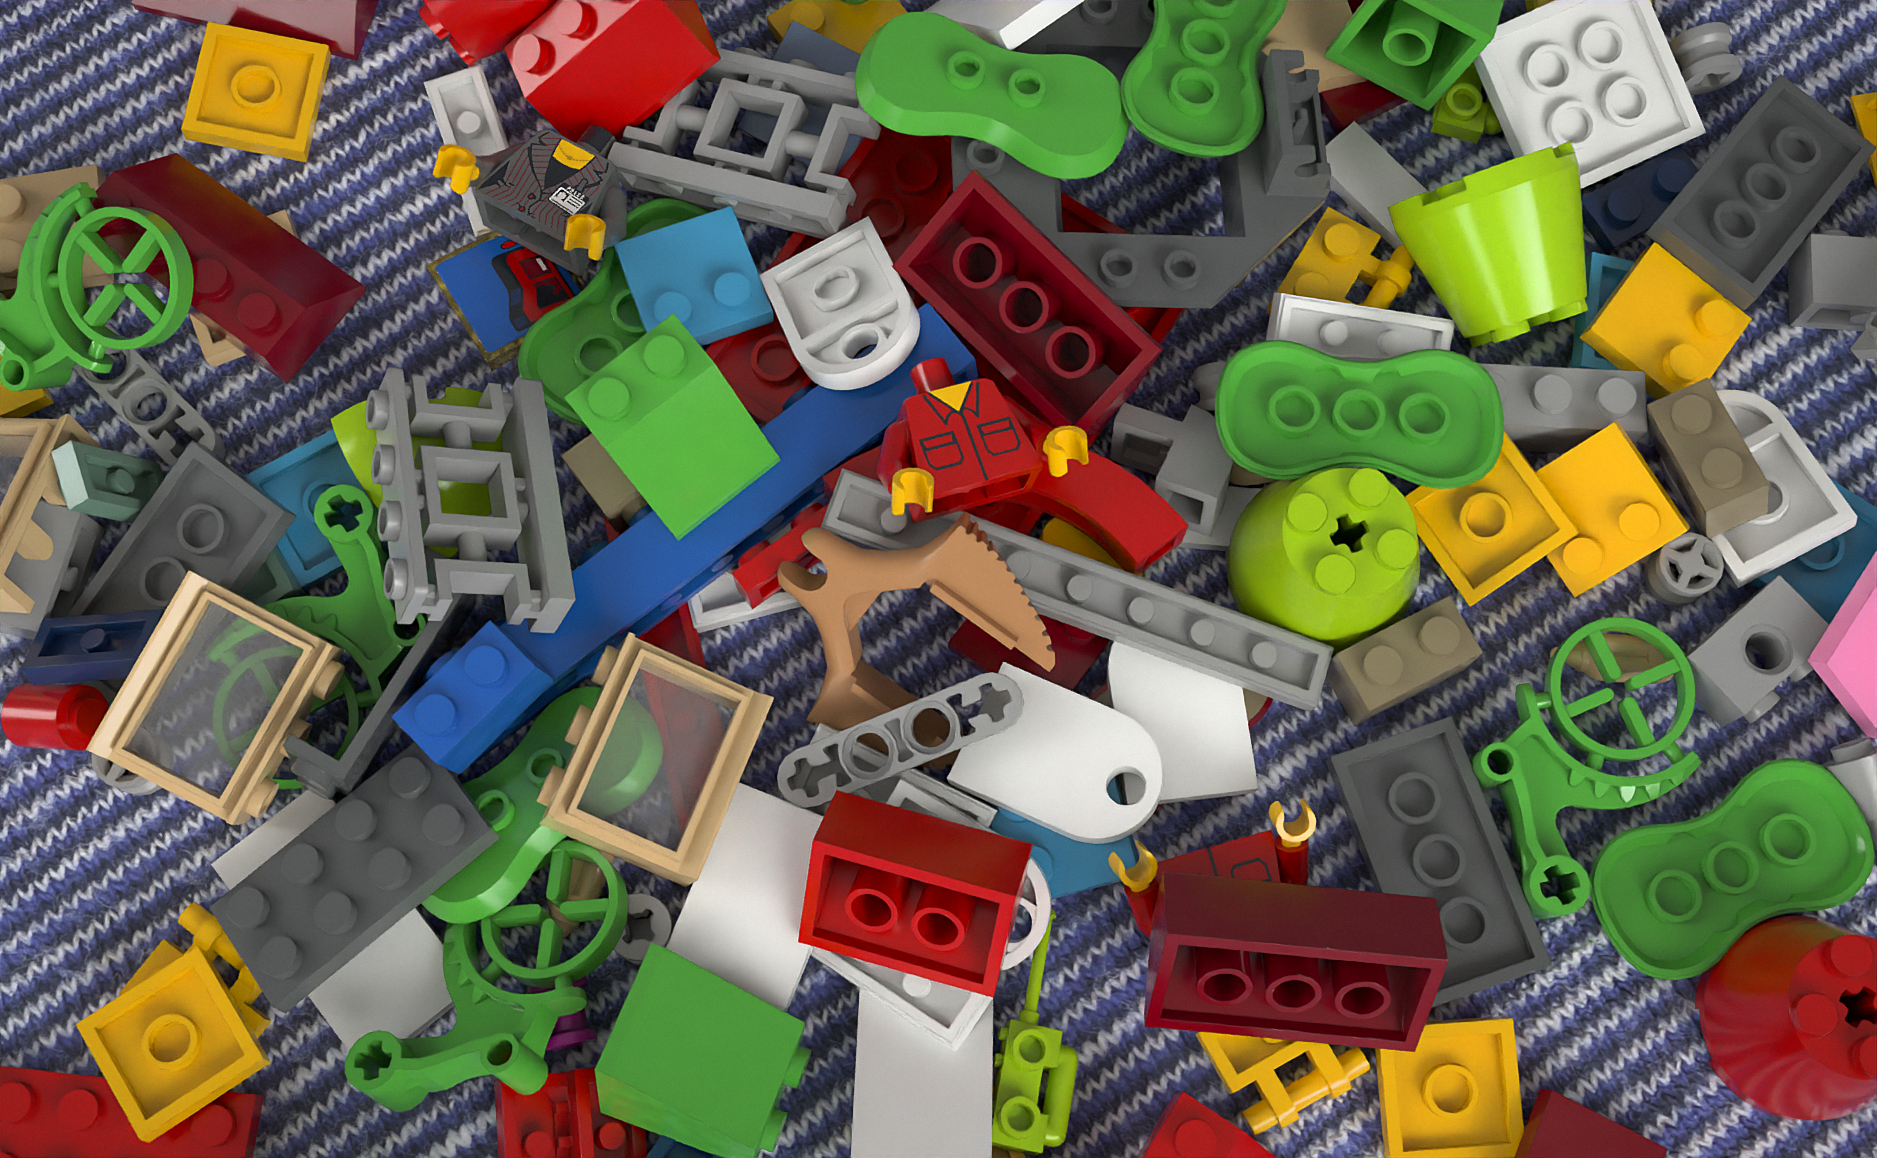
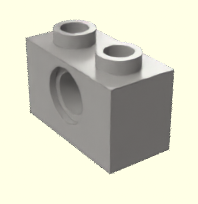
(1780, 628)

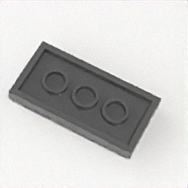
(1761, 192)
(196, 521)
(1434, 837)
(352, 875)

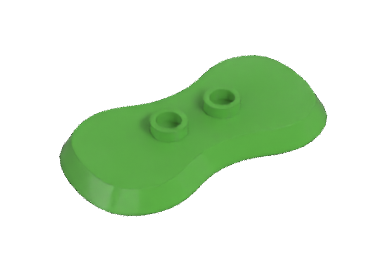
(1198, 75)
(1042, 109)
(598, 322)
(1410, 415)
(509, 803)
(1693, 887)

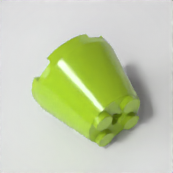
(1502, 244)
(1295, 562)

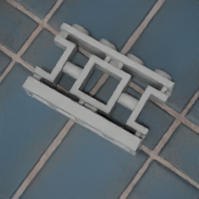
(745, 181)
(521, 498)

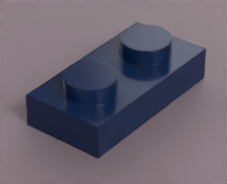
(1634, 201)
(89, 646)

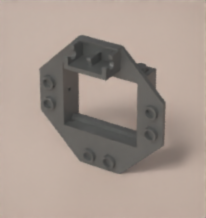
(1263, 187)

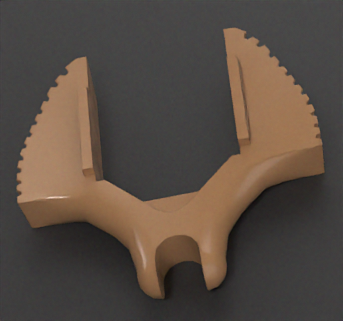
(961, 572)

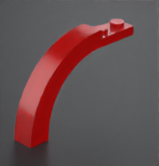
(1094, 498)

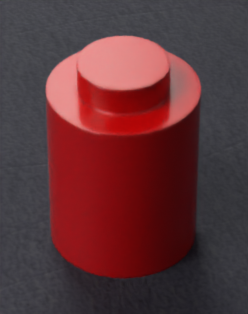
(53, 715)

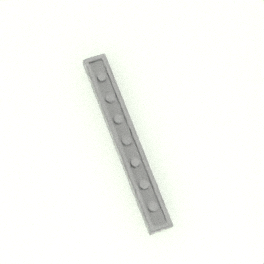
(1107, 600)

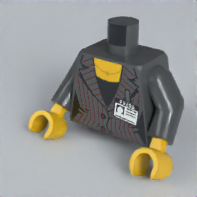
(546, 193)

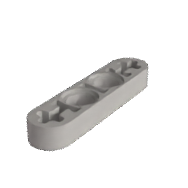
(139, 381)
(898, 733)

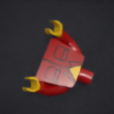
(966, 446)
(1246, 858)

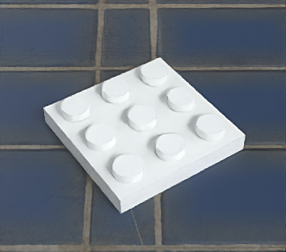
(1588, 78)

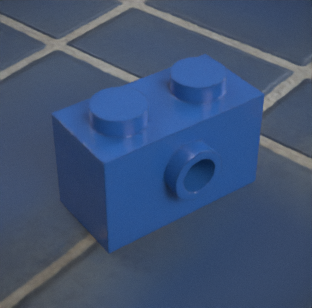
(472, 697)

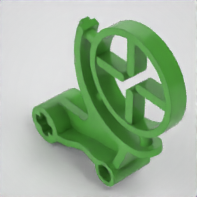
(49, 315)
(357, 618)
(1542, 778)
(493, 1027)

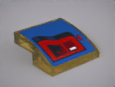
(501, 292)

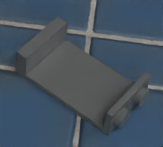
(327, 775)

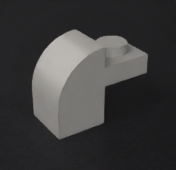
(1183, 455)

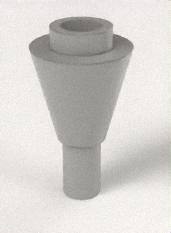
(1856, 768)

